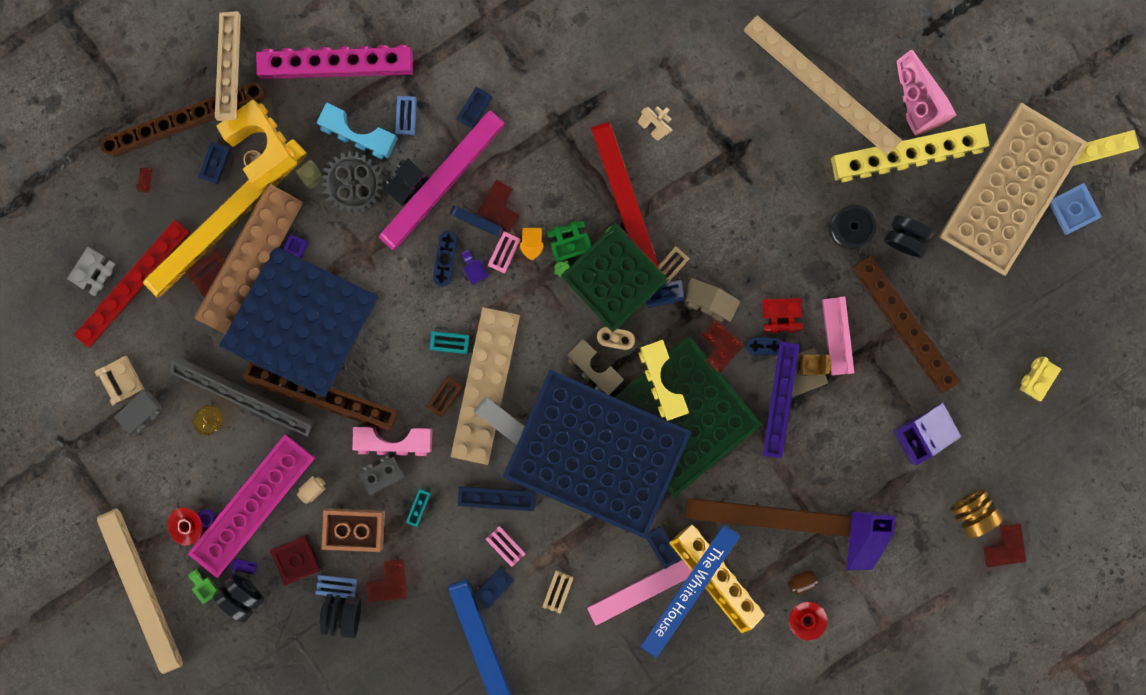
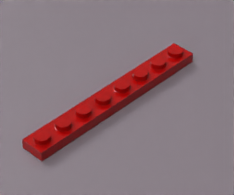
(131, 284)

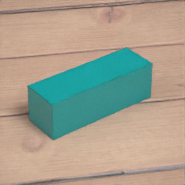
(418, 507)

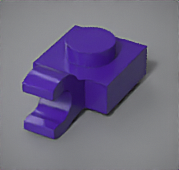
(475, 270)

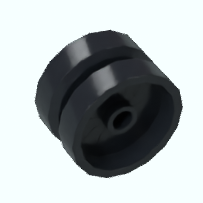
(841, 230)
(909, 236)
(238, 598)

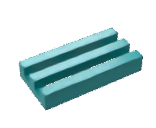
(465, 344)

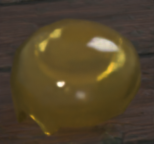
(208, 420)

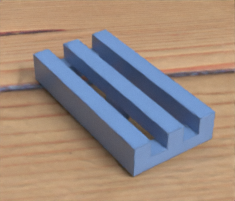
(405, 131)
(320, 585)

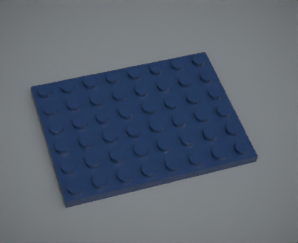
(597, 454)

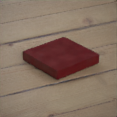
(295, 560)

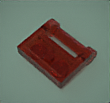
(205, 282)

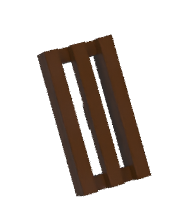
(453, 383)

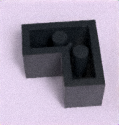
(406, 182)

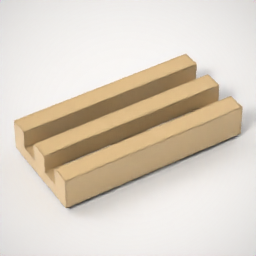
(680, 254)
(552, 607)

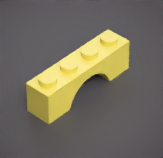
(671, 404)

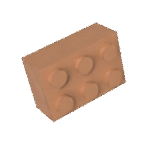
(353, 530)

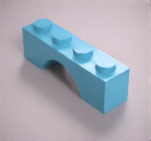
(335, 121)

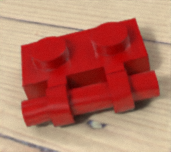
(782, 308)

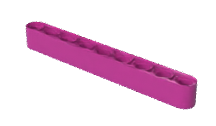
(441, 180)

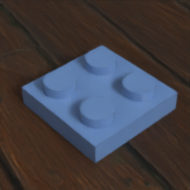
(1074, 209)

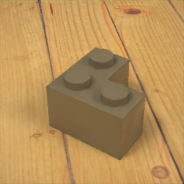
(711, 300)

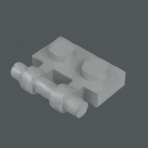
(87, 267)

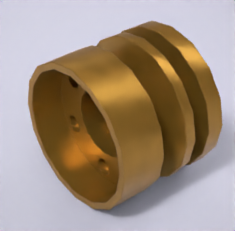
(976, 514)

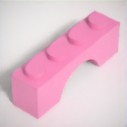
(367, 439)

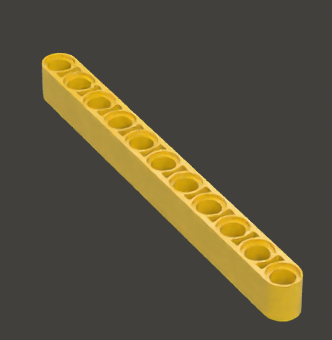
(212, 231)

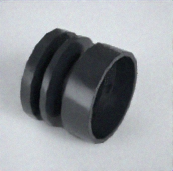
(339, 615)

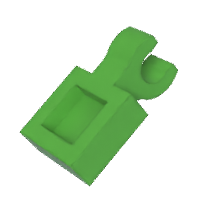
(204, 587)

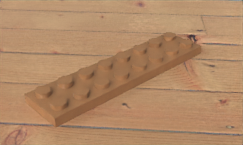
(248, 256)

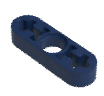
(476, 221)
(448, 274)

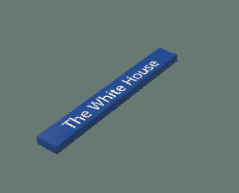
(690, 590)

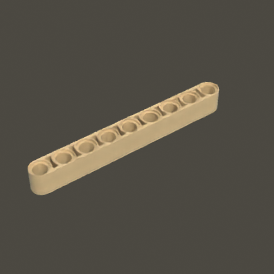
(139, 591)

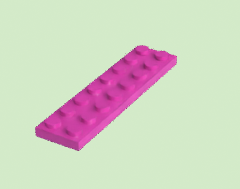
(251, 506)

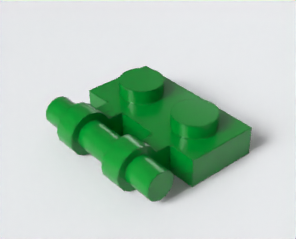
(571, 246)

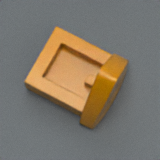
(531, 242)

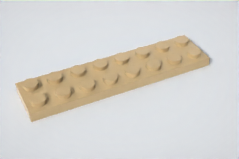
(485, 378)

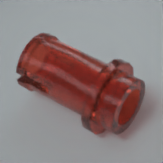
(144, 180)

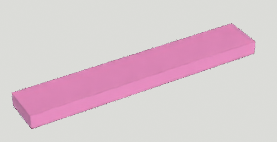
(639, 592)

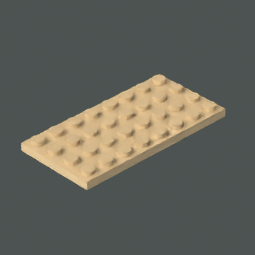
(1012, 189)

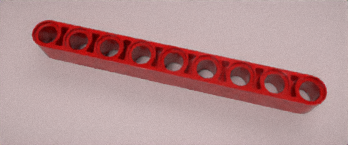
(622, 188)

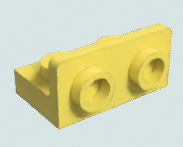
(1040, 378)

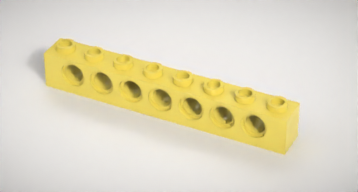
(975, 134)

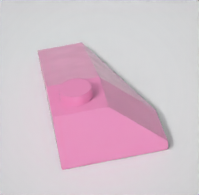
(924, 99)

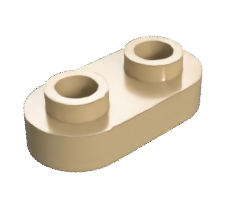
(615, 338)

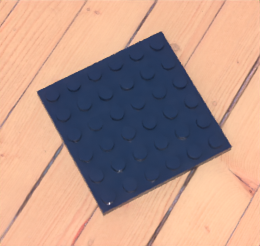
(299, 322)

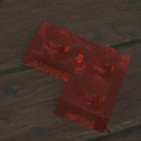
(494, 208)
(726, 346)
(1010, 551)
(393, 586)

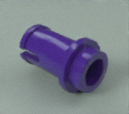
(243, 566)

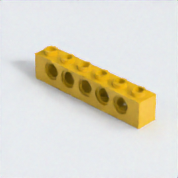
(743, 619)

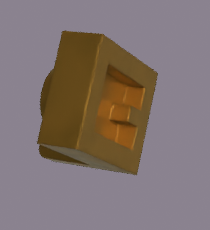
(815, 365)

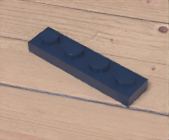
(496, 498)

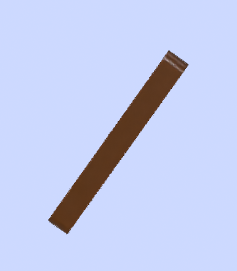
(173, 119)
(768, 517)

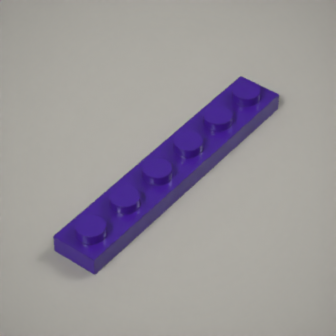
(781, 399)

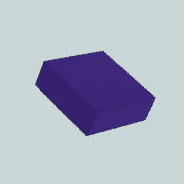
(296, 246)

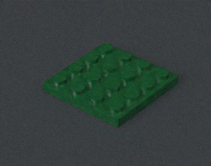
(614, 277)

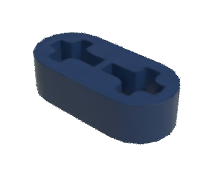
(764, 341)

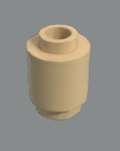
(311, 489)

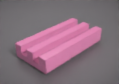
(497, 267)
(508, 549)

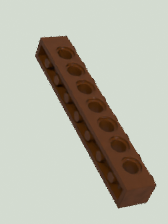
(905, 324)
(335, 401)

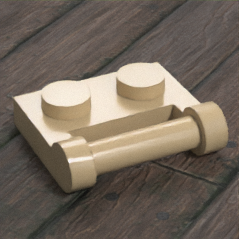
(125, 378)

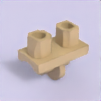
(661, 127)

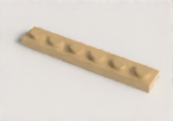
(227, 66)

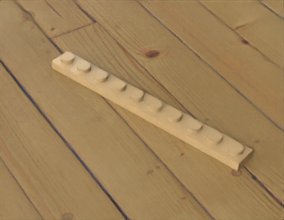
(822, 85)

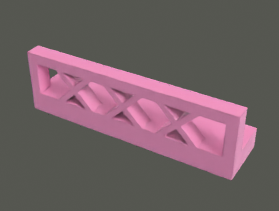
(838, 335)

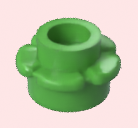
(561, 267)

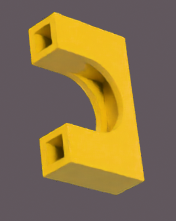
(276, 157)

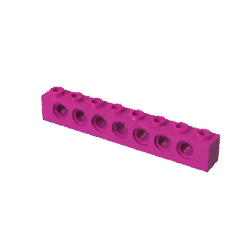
(267, 57)

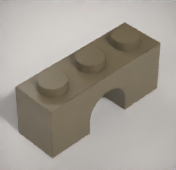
(605, 381)

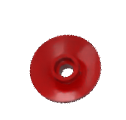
(179, 528)
(816, 625)

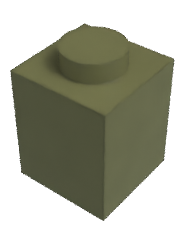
(310, 174)

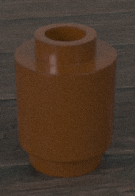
(803, 582)

